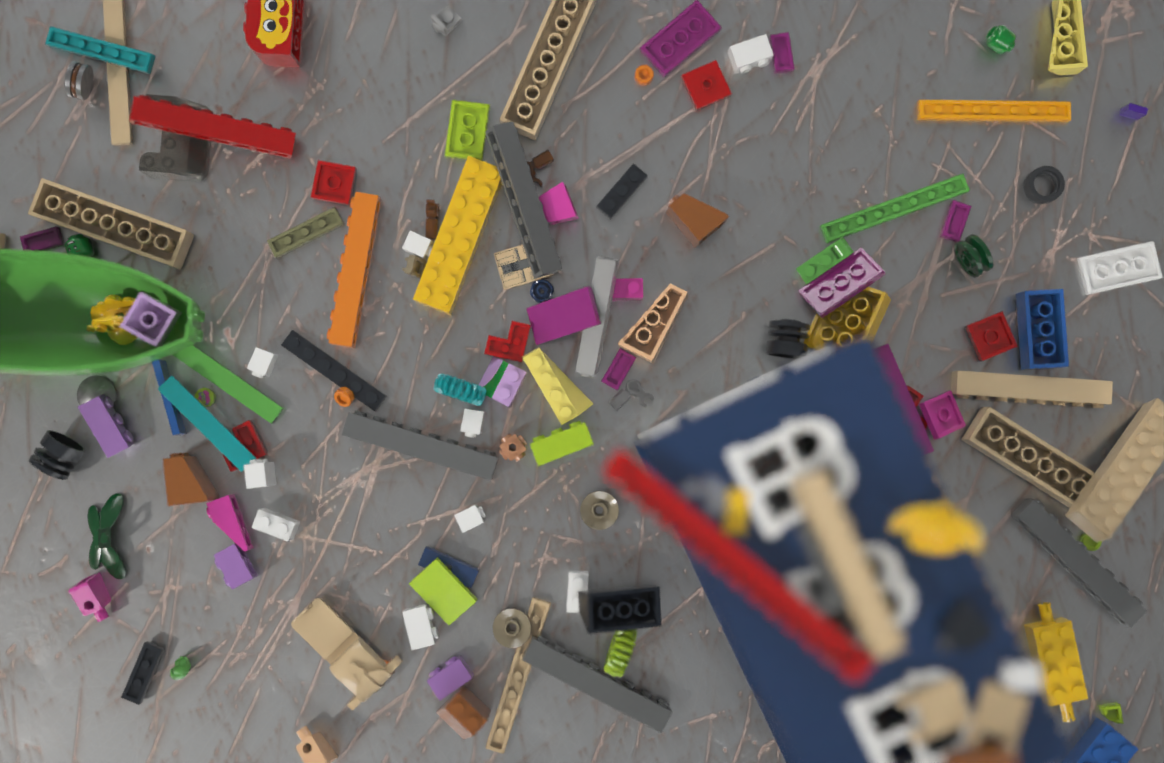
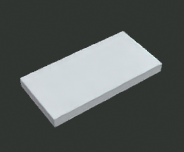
(1119, 268)

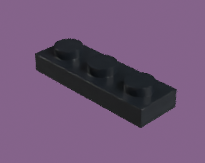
(621, 191)
(142, 673)

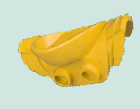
(105, 318)
(937, 529)

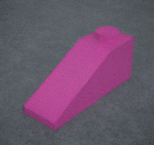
(228, 518)

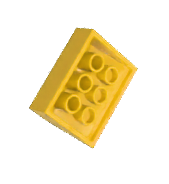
(850, 321)

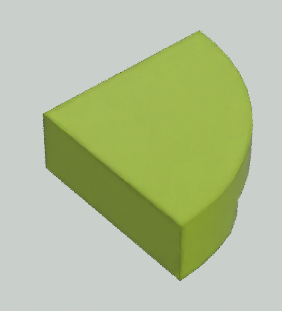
(1112, 712)

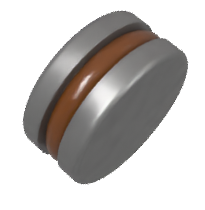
(78, 80)

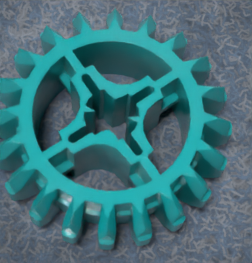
(460, 389)

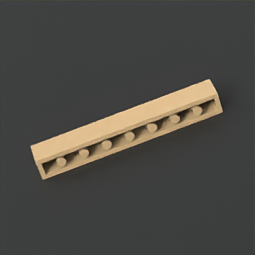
(1031, 388)

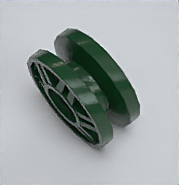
(973, 255)

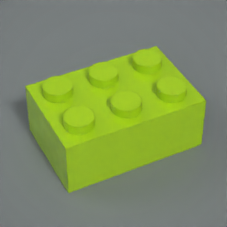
(561, 443)

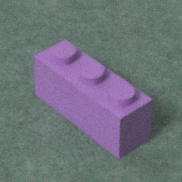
(106, 425)

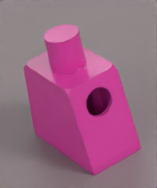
(558, 205)
(91, 596)

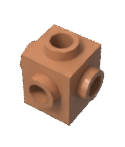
(520, 444)

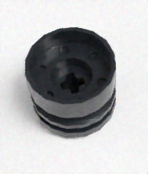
(787, 339)
(56, 455)

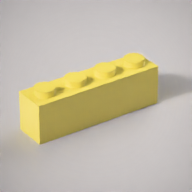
(1068, 44)
(558, 389)

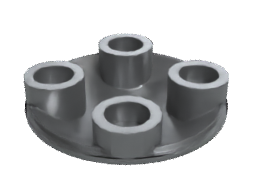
(93, 387)

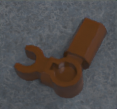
(539, 162)
(432, 222)

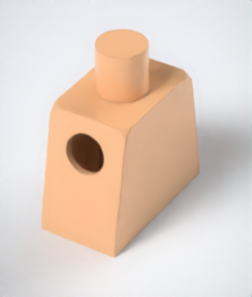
(314, 747)

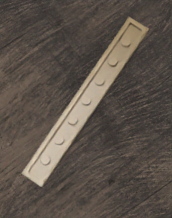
(117, 75)
(516, 681)

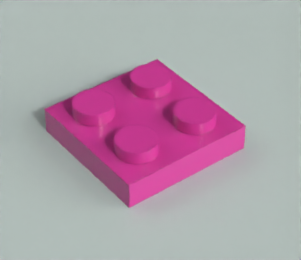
(942, 415)

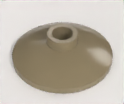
(606, 518)
(503, 632)

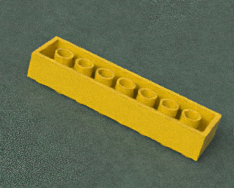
(459, 236)

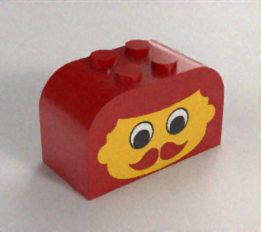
(275, 30)

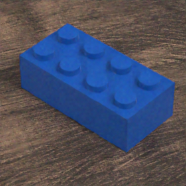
(1042, 329)
(1102, 745)

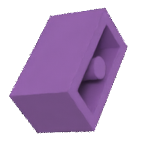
(235, 566)
(450, 677)

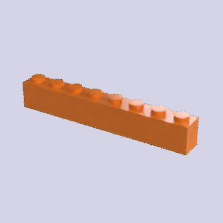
(354, 270)

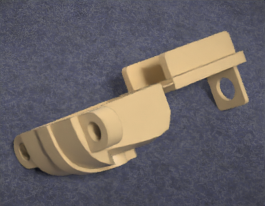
(350, 656)

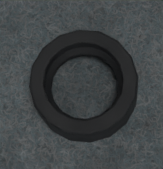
(1054, 174)

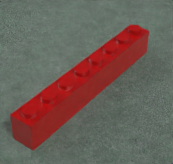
(212, 127)

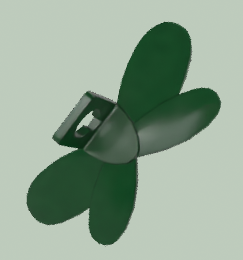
(100, 527)

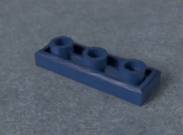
(463, 571)

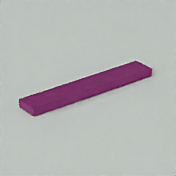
(893, 373)

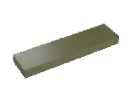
(305, 232)

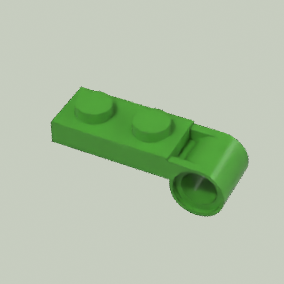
(824, 260)

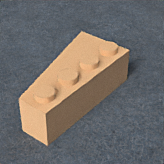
(652, 329)

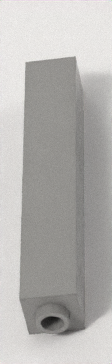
(593, 338)

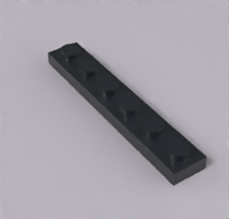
(333, 370)

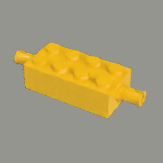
(1056, 651)

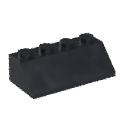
(620, 608)

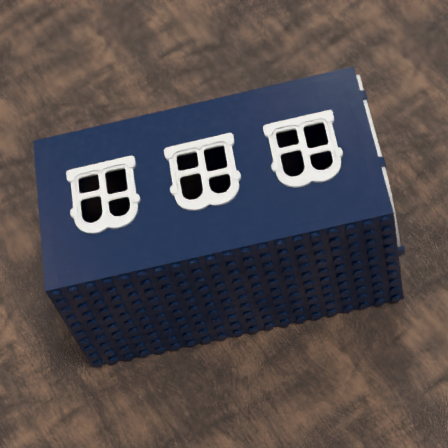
(880, 473)

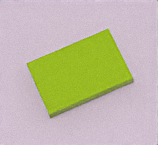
(467, 130)
(443, 591)

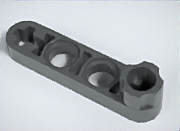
(833, 598)

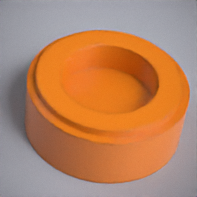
(644, 75)
(344, 396)

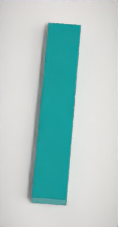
(100, 50)
(206, 423)

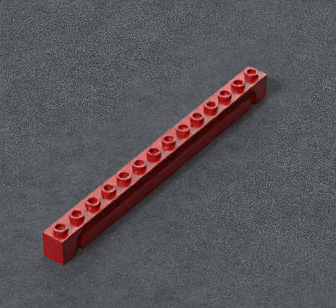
(739, 565)

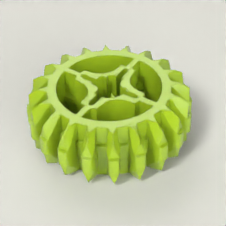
(620, 652)

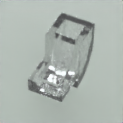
(715, 493)

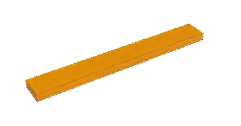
(994, 110)

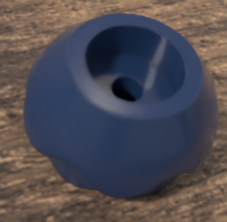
(539, 285)

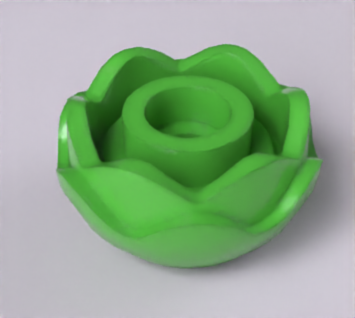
(181, 668)

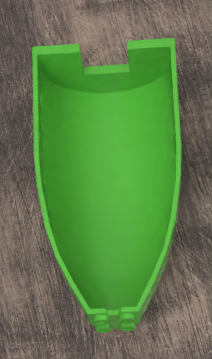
(48, 309)

